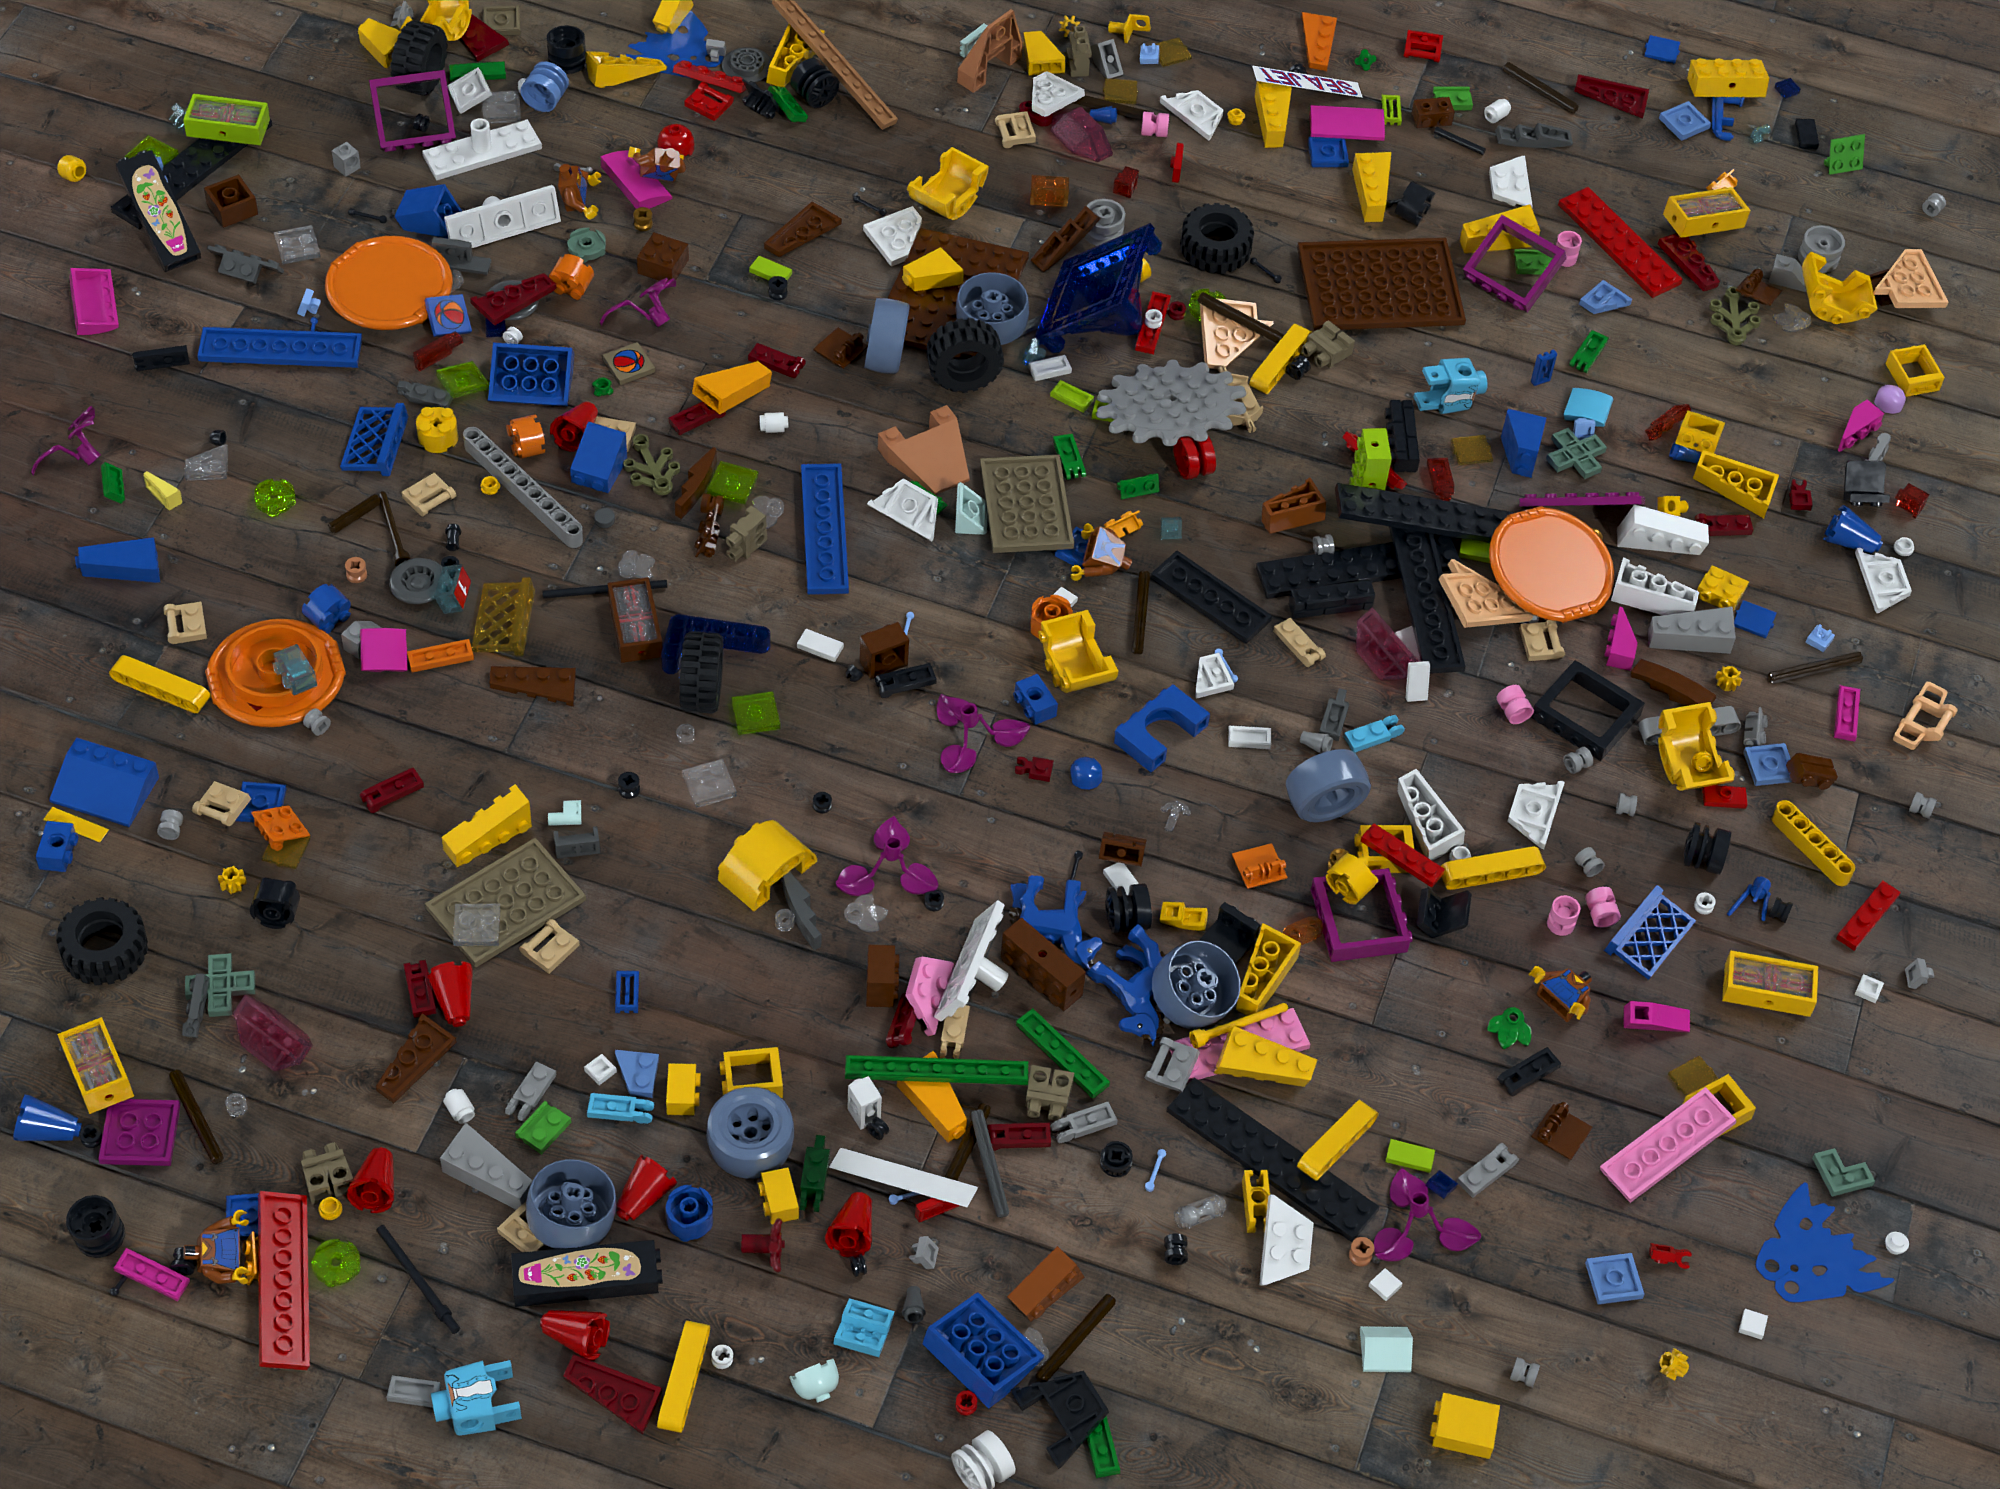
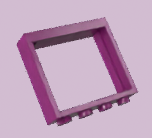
(410, 79)
(1557, 254)
(1367, 948)

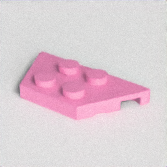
(927, 987)

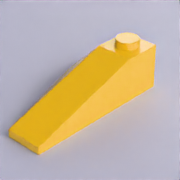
(610, 71)

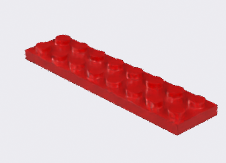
(1620, 242)
(283, 1281)

